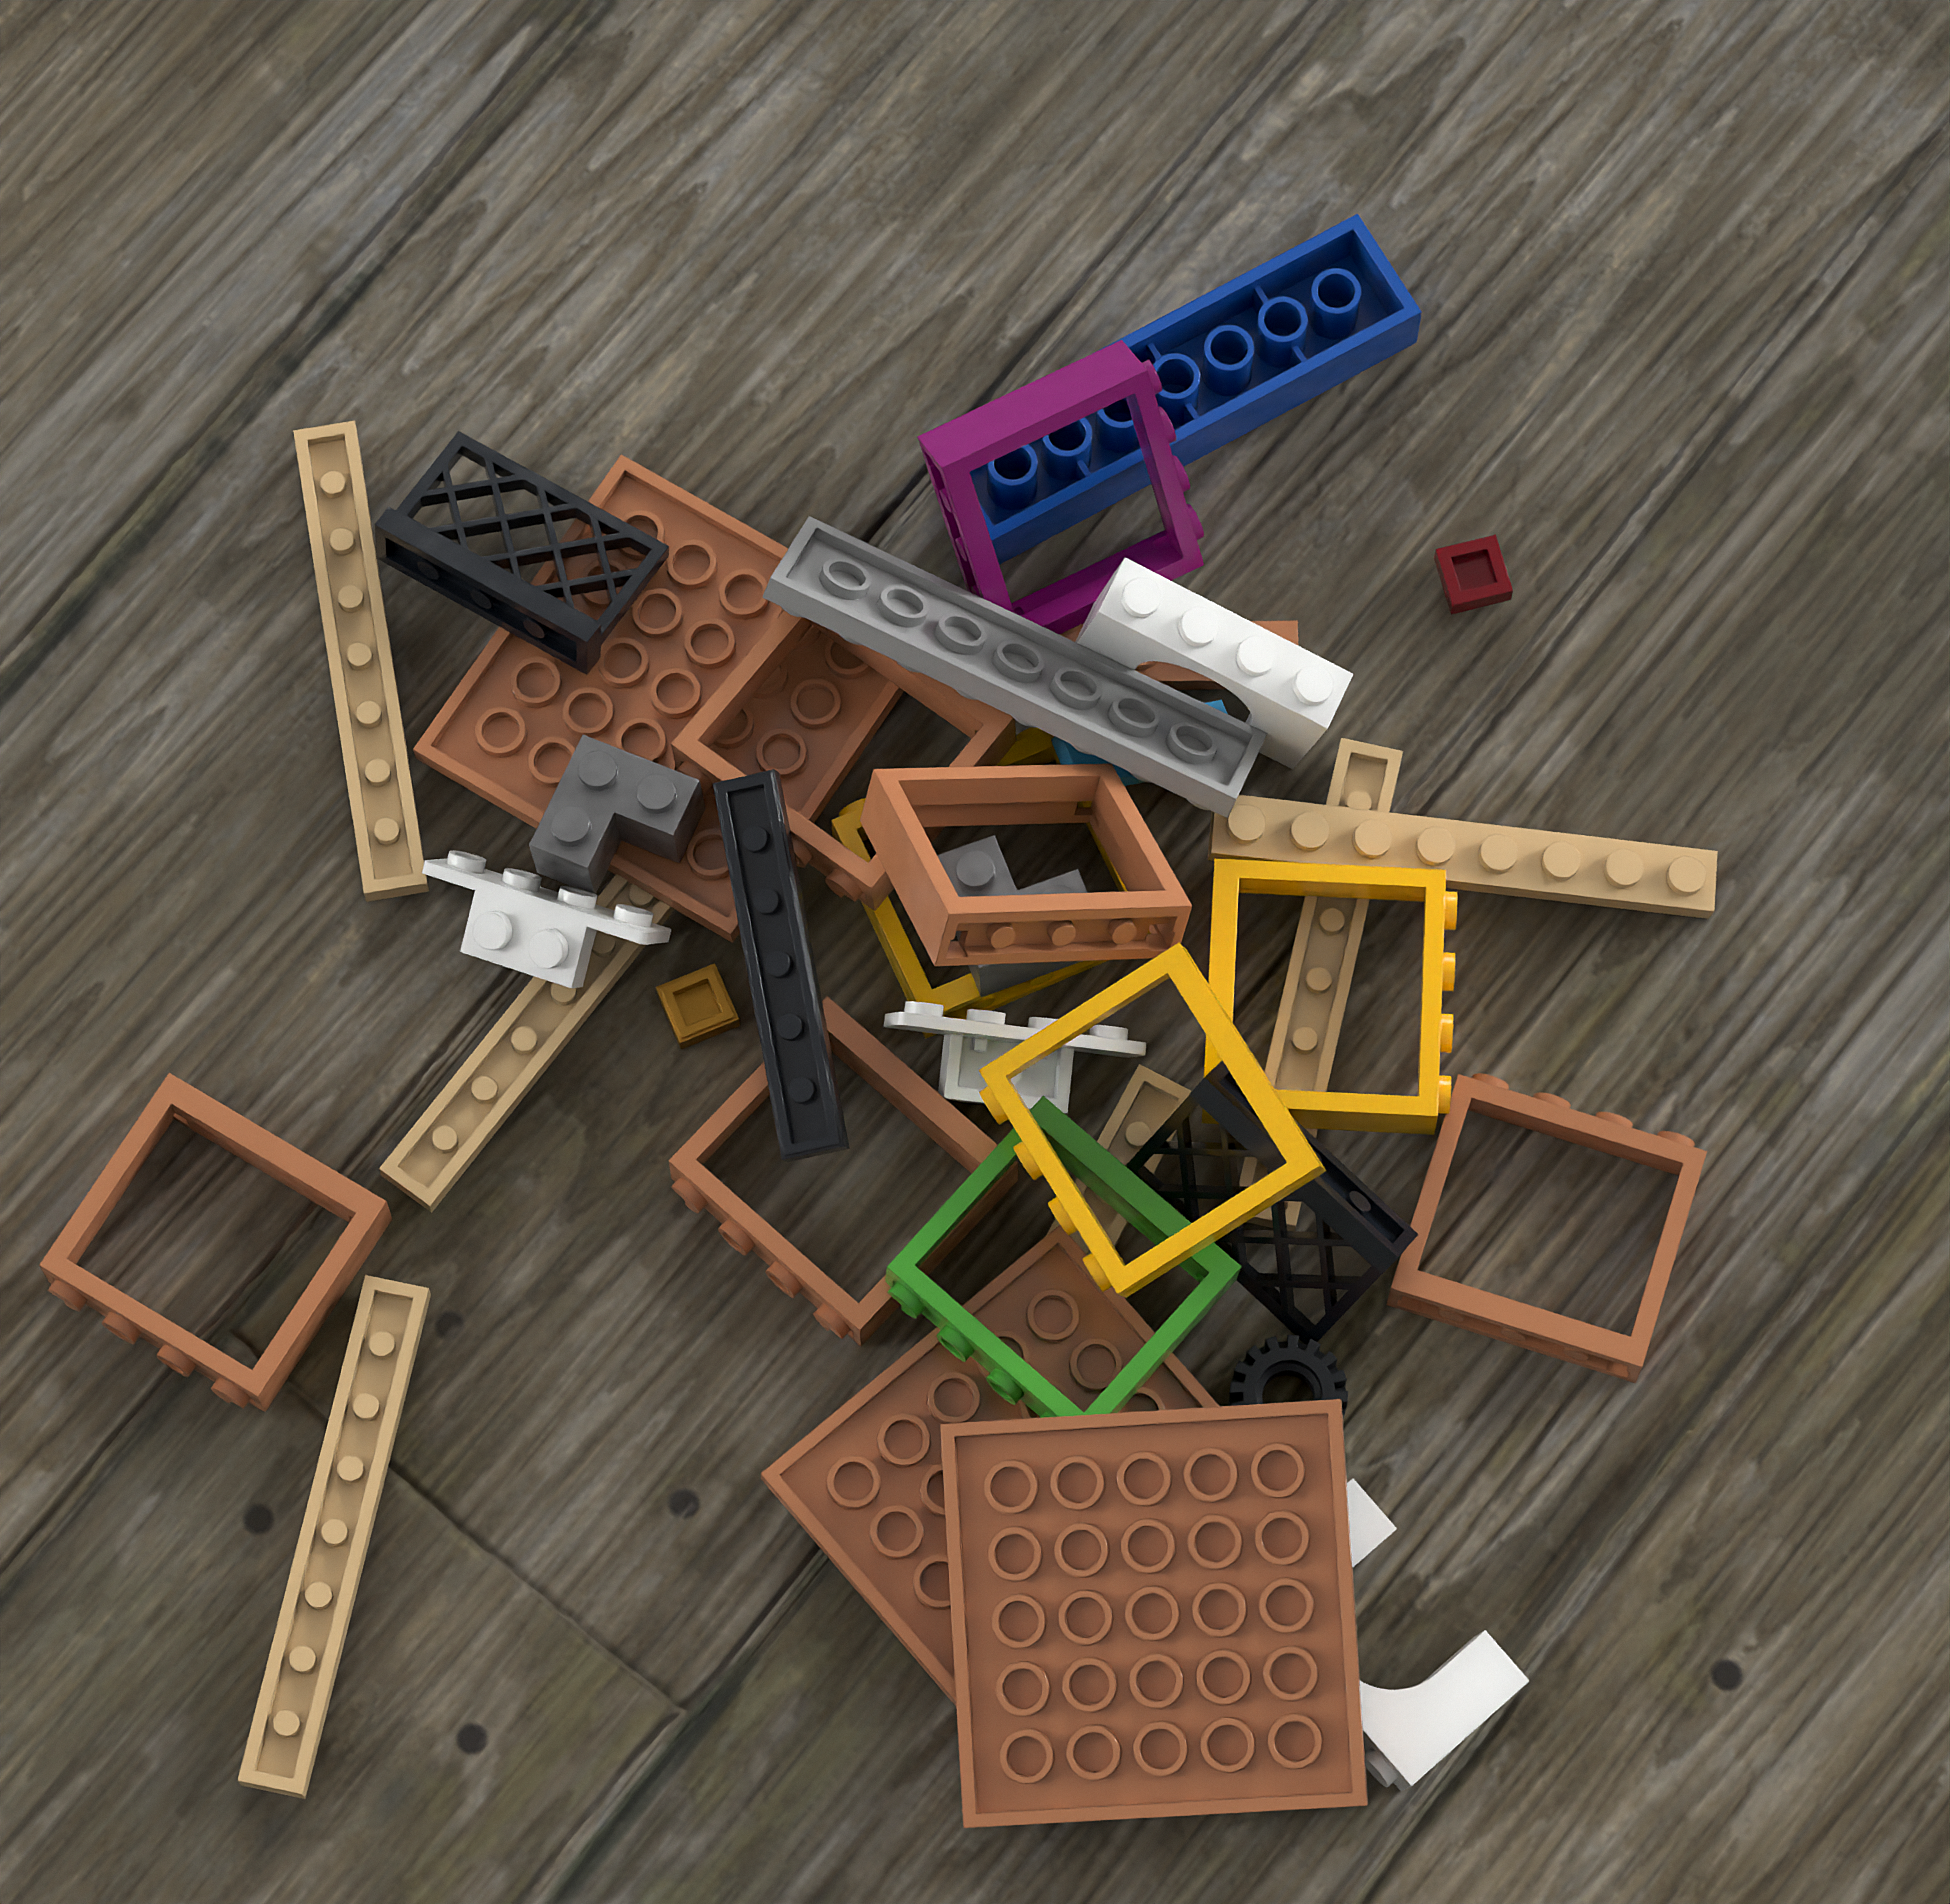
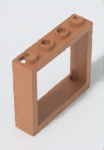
(847, 874)
(1034, 925)
(788, 1266)
(1519, 1322)
(180, 1349)

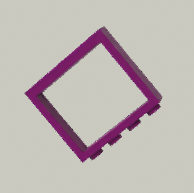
(1030, 415)

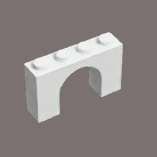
(1282, 684)
(1421, 1724)

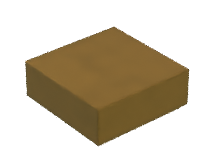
(697, 1006)

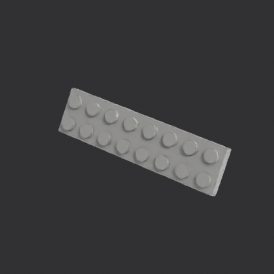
(1015, 666)

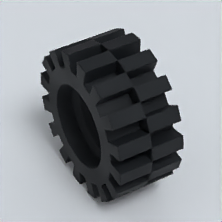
(1291, 1359)

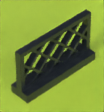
(484, 583)
(1335, 1196)

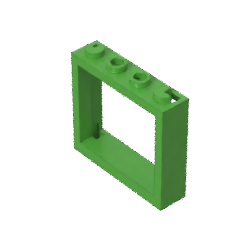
(1128, 1196)

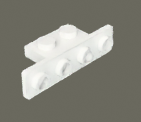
(535, 927)
(985, 1037)

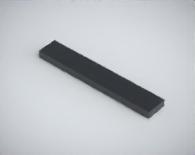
(780, 966)

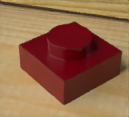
(1473, 574)

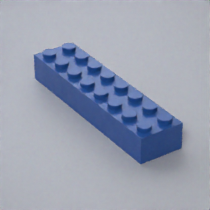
(1222, 373)

